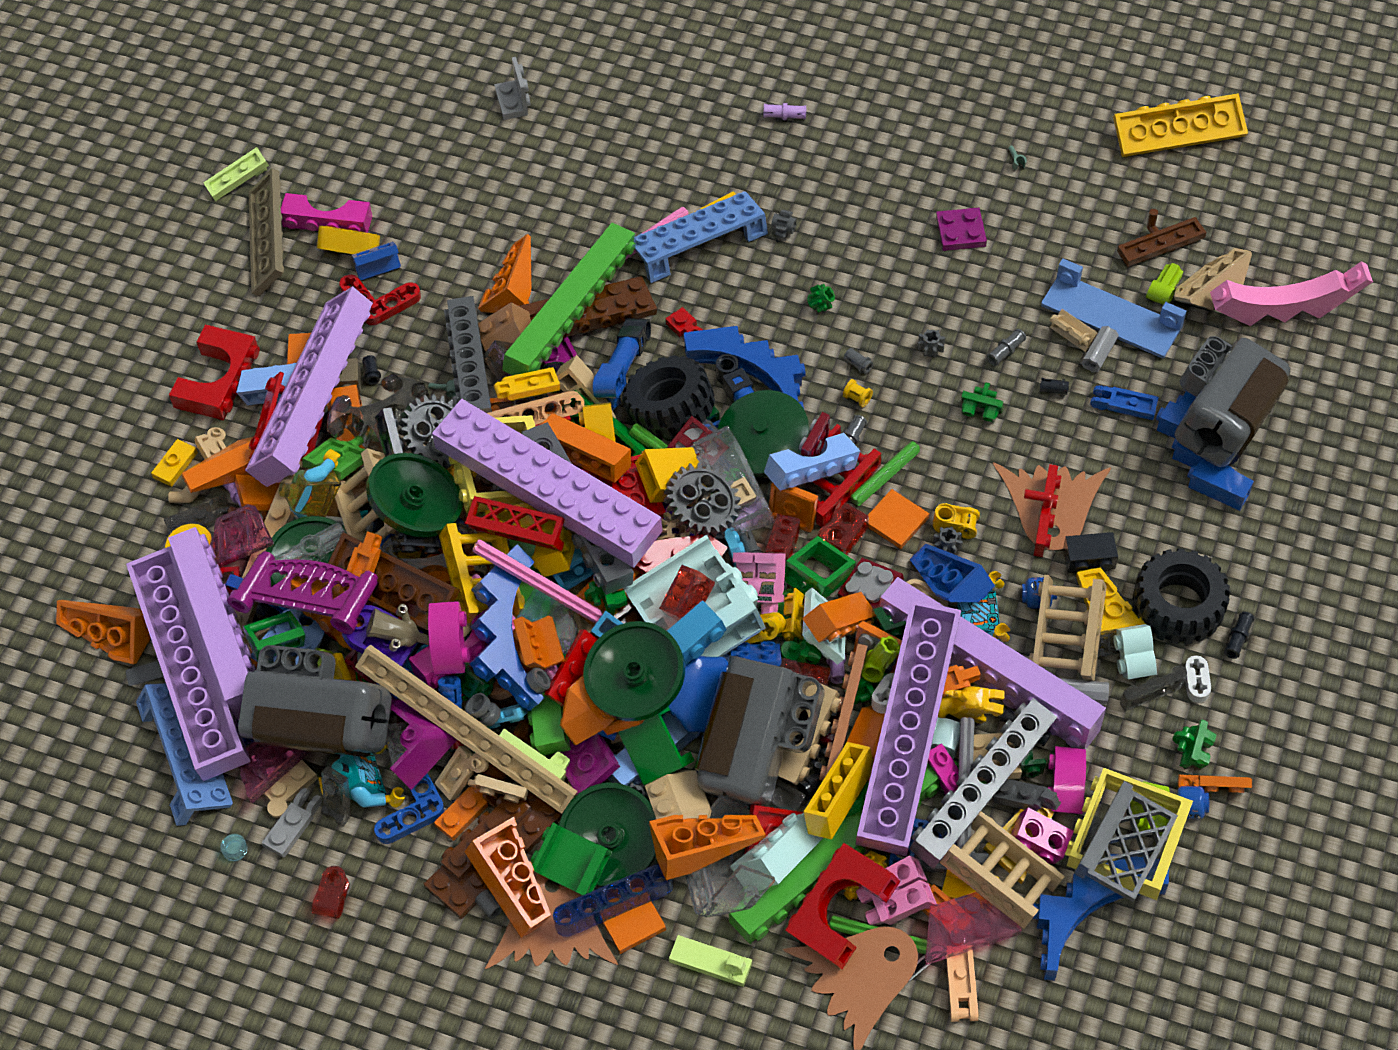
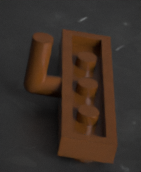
(1161, 240)

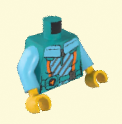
(985, 612)
(366, 782)

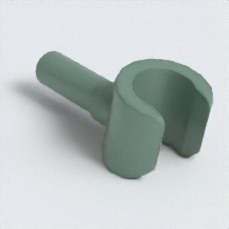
(1017, 158)
(449, 388)

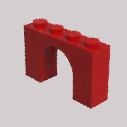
(216, 397)
(845, 870)

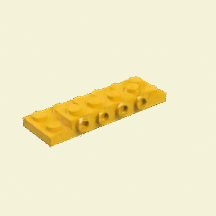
(1180, 124)

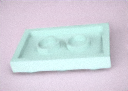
(831, 650)

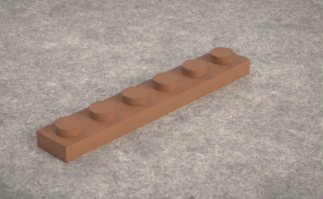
(840, 726)

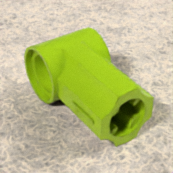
(1164, 287)
(879, 659)

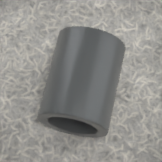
(488, 904)

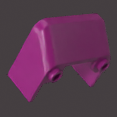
(423, 742)

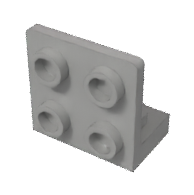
(512, 94)

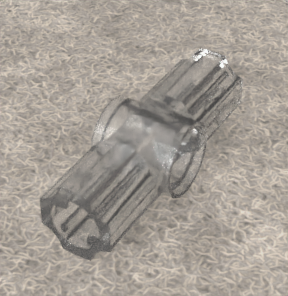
(324, 541)
(564, 624)

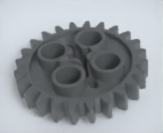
(419, 417)
(690, 482)

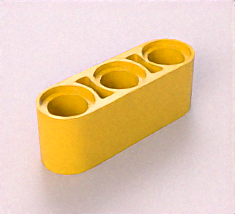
(345, 240)

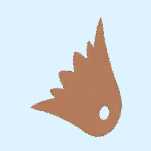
(1072, 503)
(546, 938)
(867, 980)

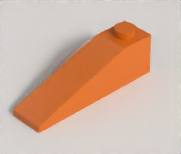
(512, 281)
(219, 468)
(112, 628)
(697, 842)

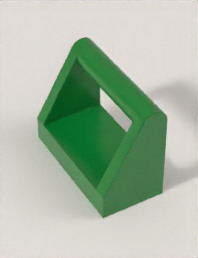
(292, 638)

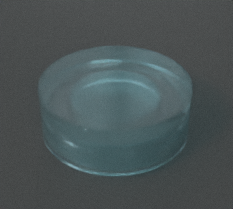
(234, 847)

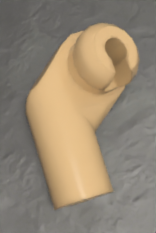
(182, 496)

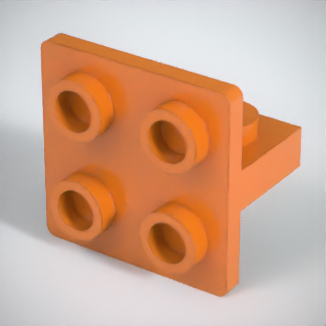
(537, 643)

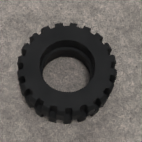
(670, 377)
(1190, 571)

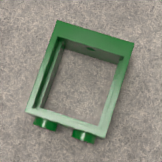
(797, 573)

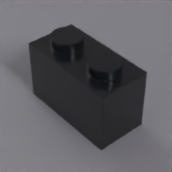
(1090, 552)

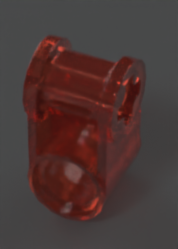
(331, 897)

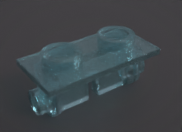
(536, 606)

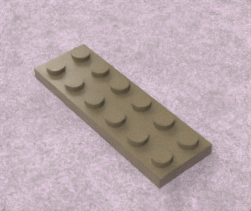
(265, 232)

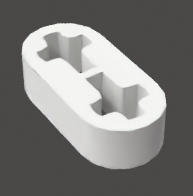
(1202, 678)
(881, 692)

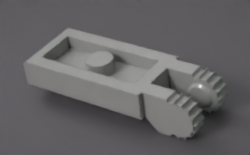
(292, 824)

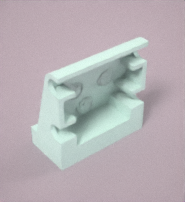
(725, 599)

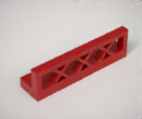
(517, 533)

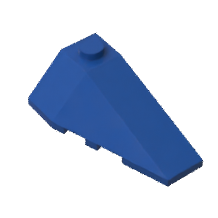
(951, 575)

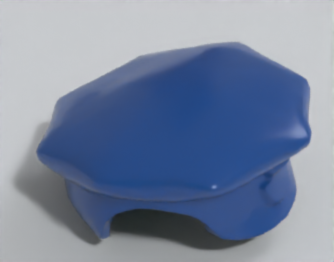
(697, 692)

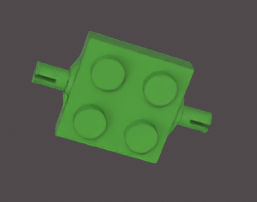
(348, 461)

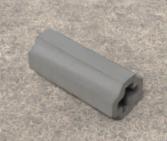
(1100, 349)
(1094, 689)

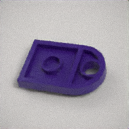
(359, 640)

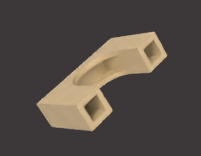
(795, 765)

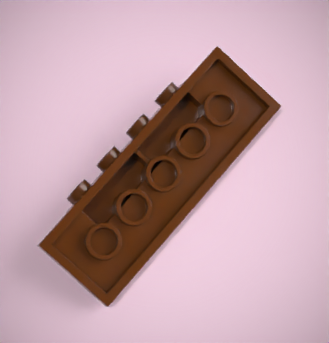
(610, 307)
(398, 583)
(457, 880)

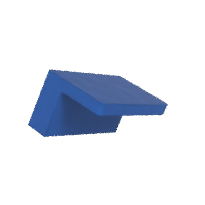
(376, 260)

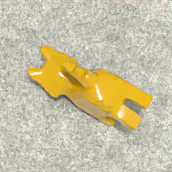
(971, 703)

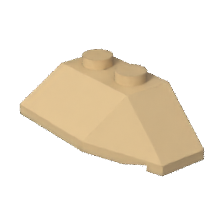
(1226, 267)
(678, 795)

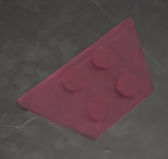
(239, 535)
(267, 767)
(965, 926)

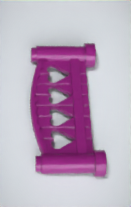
(342, 609)

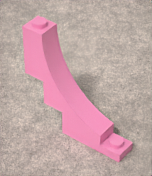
(1313, 296)

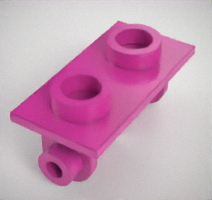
(944, 768)

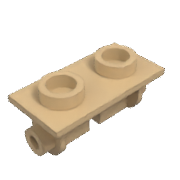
(1073, 329)

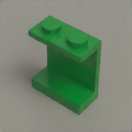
(653, 749)
(570, 859)

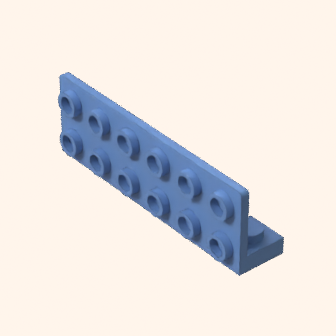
(697, 228)
(1099, 308)
(192, 791)

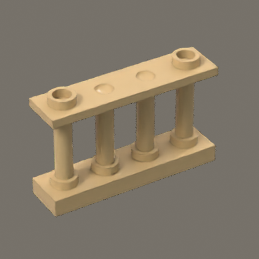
(350, 506)
(1091, 618)
(988, 885)

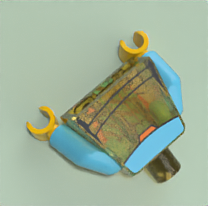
(313, 489)

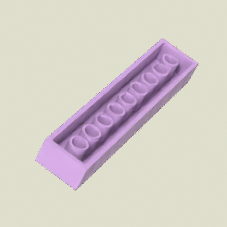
(309, 388)
(547, 482)
(186, 666)
(1007, 670)
(908, 728)

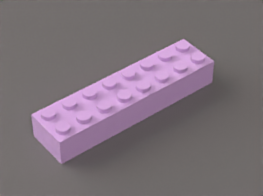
(214, 614)

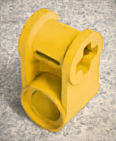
(957, 518)
(774, 624)

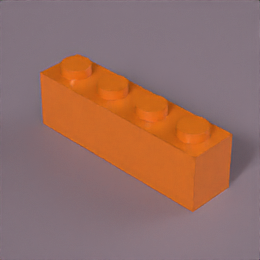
(590, 449)
(838, 617)

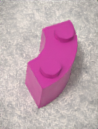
(447, 638)
(1068, 778)

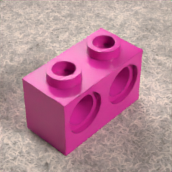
(1042, 830)

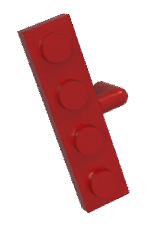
(1049, 501)

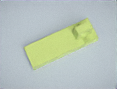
(236, 174)
(556, 764)
(710, 960)

